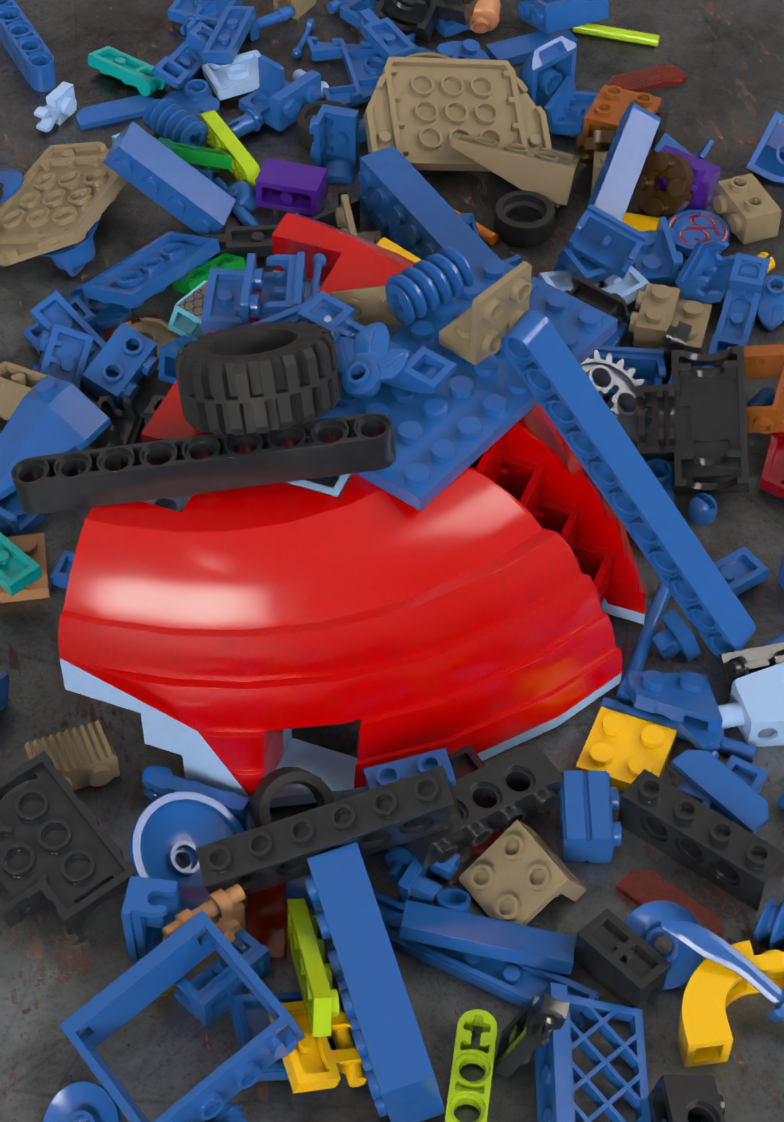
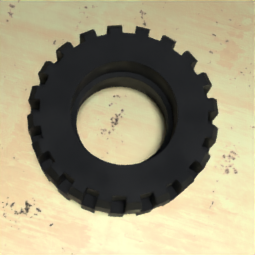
(258, 377)

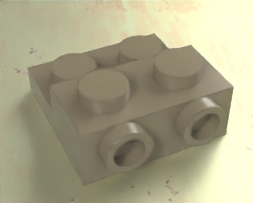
(661, 307)

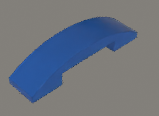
(186, 59)
(740, 303)
(424, 369)

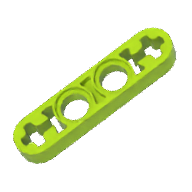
(219, 134)
(472, 1092)

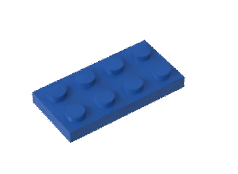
(151, 269)

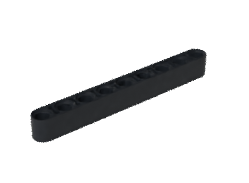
(204, 464)

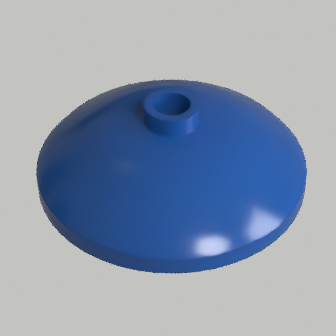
(173, 829)

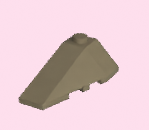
(541, 171)

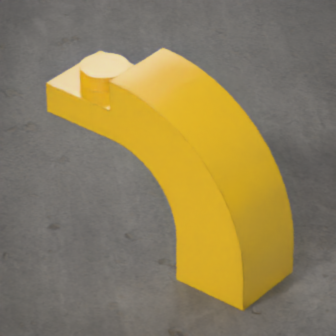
(703, 1022)

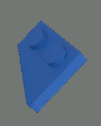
(675, 696)

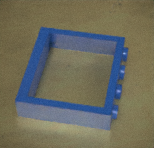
(149, 980)

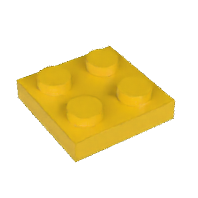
(626, 747)

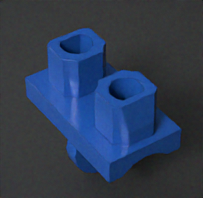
(414, 881)

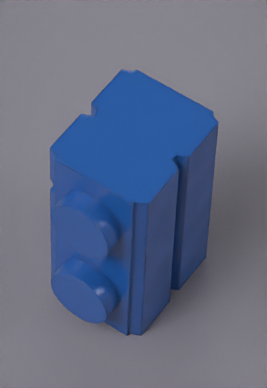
(587, 817)

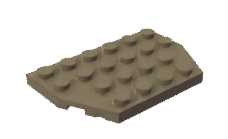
(430, 99)
(57, 201)

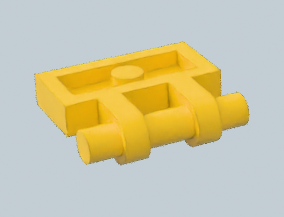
(313, 1063)

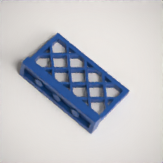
(557, 1071)

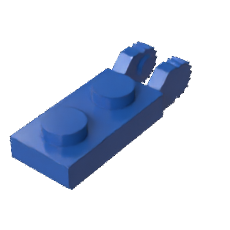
(162, 782)

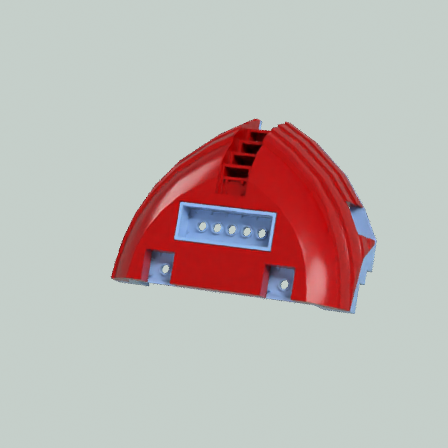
(348, 604)

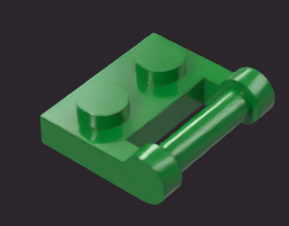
(209, 158)

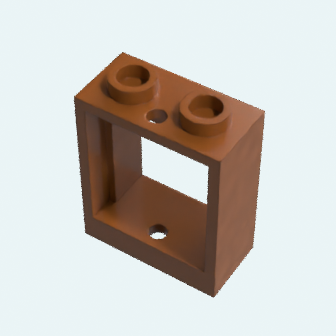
(765, 418)

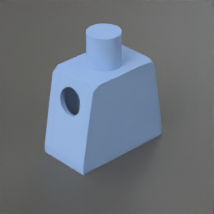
(757, 707)

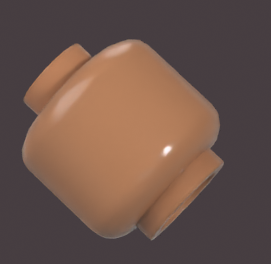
(485, 16)

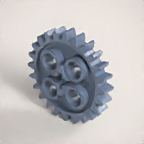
(613, 375)

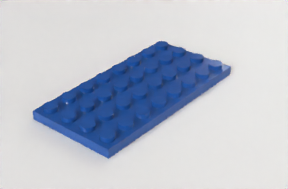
(477, 404)

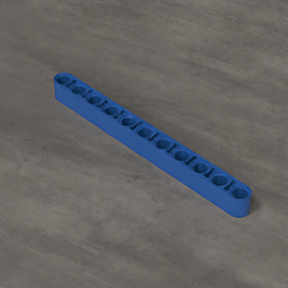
(626, 482)

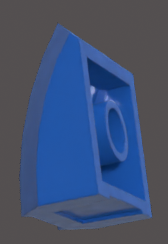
(548, 68)

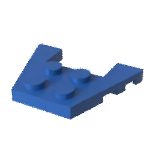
(361, 63)

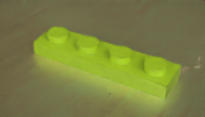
(311, 970)

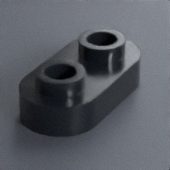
(674, 340)

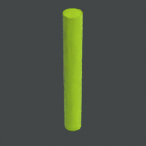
(618, 34)

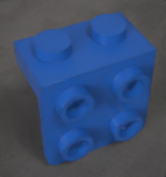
(290, 100)

